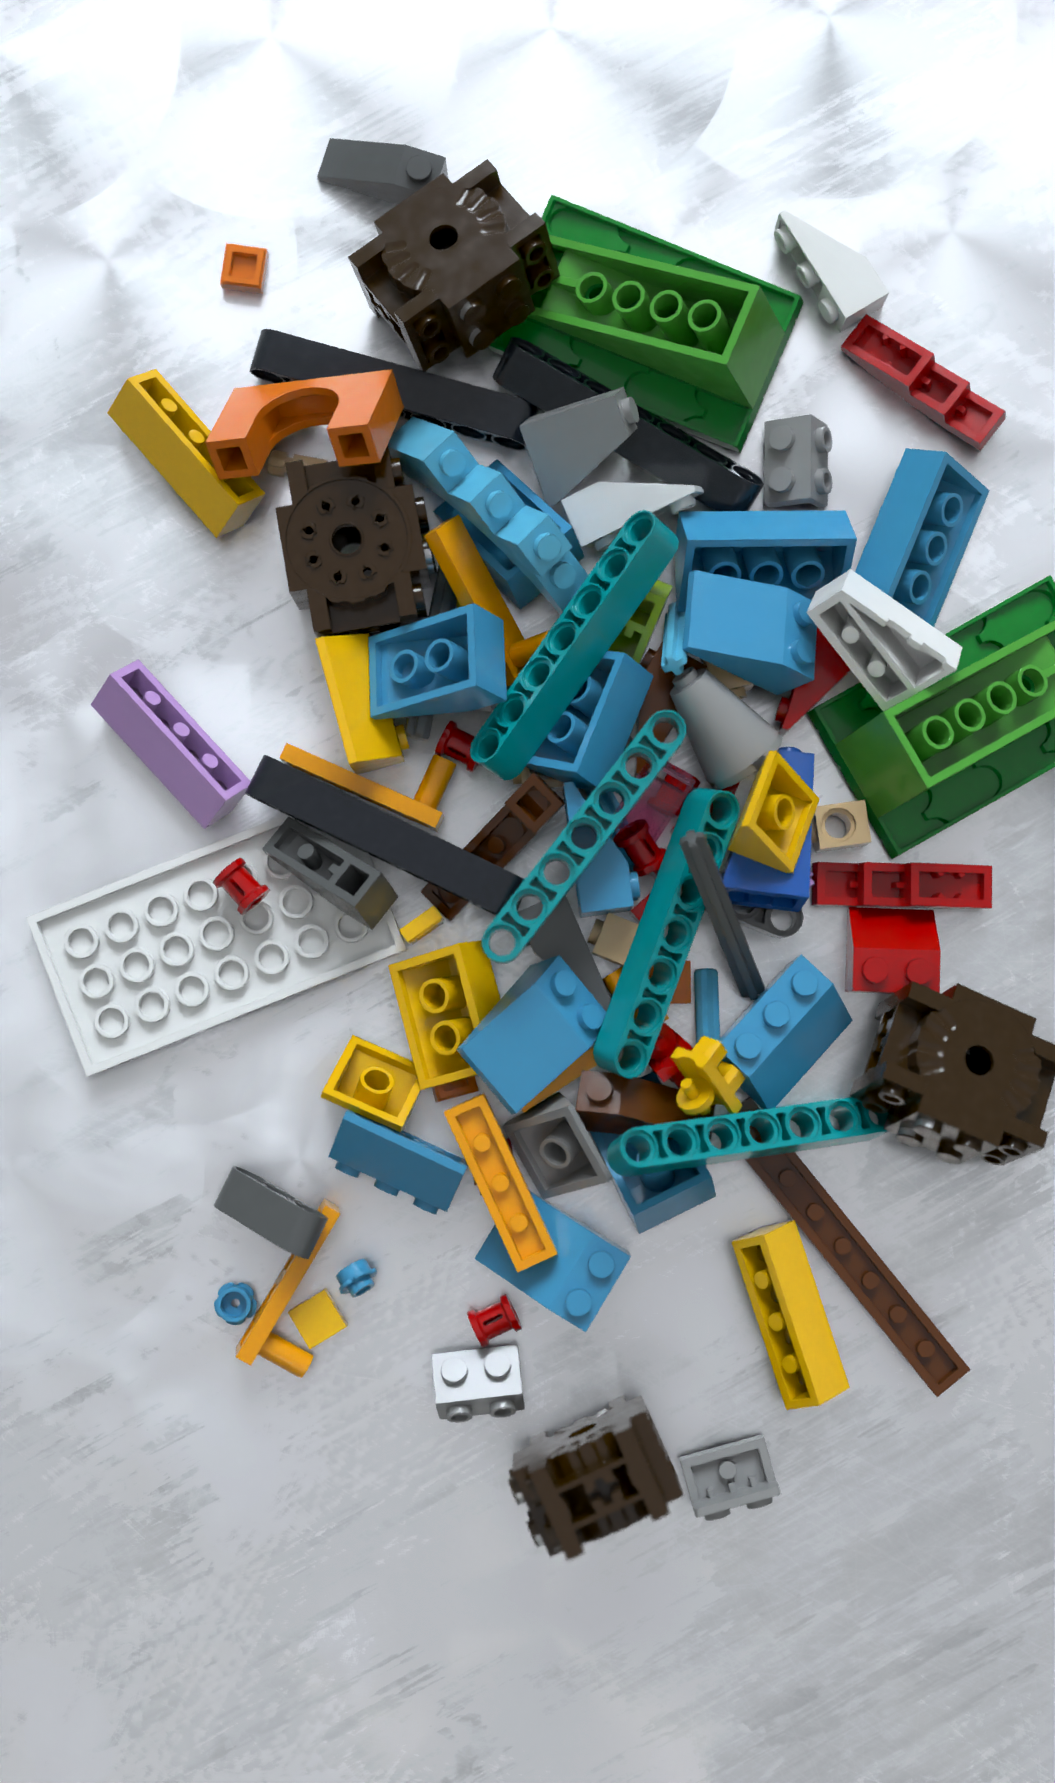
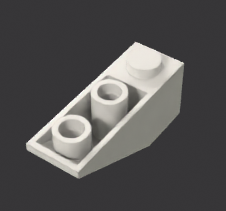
(834, 271)
(604, 507)

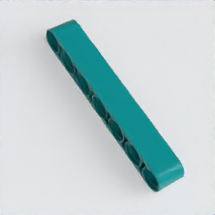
(574, 645)
(591, 816)
(653, 949)
(736, 1137)

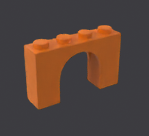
(356, 408)

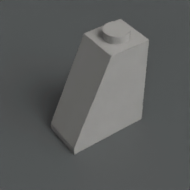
(576, 439)

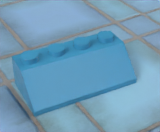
(922, 531)
(765, 547)

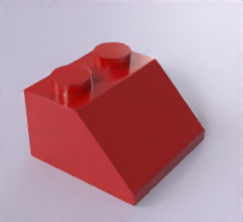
(891, 950)

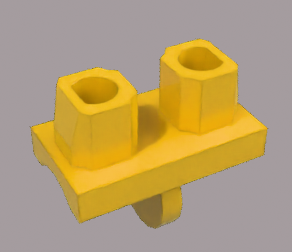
(706, 1079)

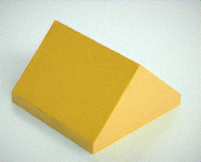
(775, 816)
(374, 1084)

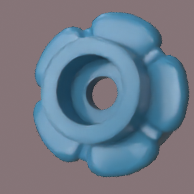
(356, 1278)
(225, 1309)

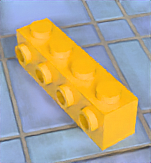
(175, 445)
(790, 1315)

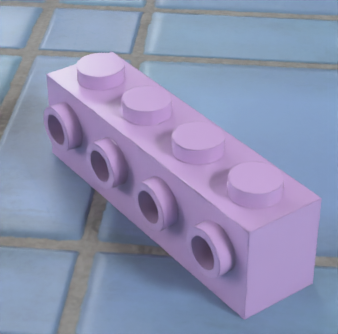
(170, 743)

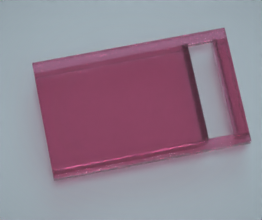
(659, 800)

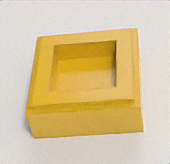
(422, 925)
(317, 1318)

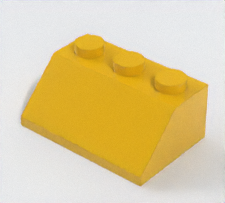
(367, 741)
(440, 1005)

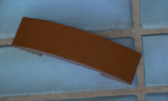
(504, 835)

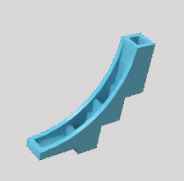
(490, 503)

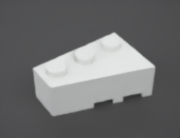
(881, 639)

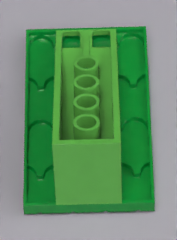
(660, 322)
(960, 737)

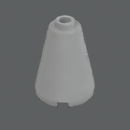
(721, 728)

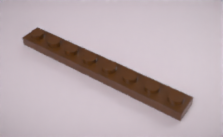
(858, 1266)

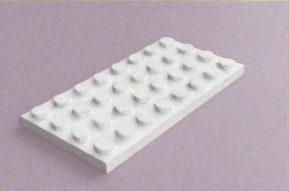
(177, 958)

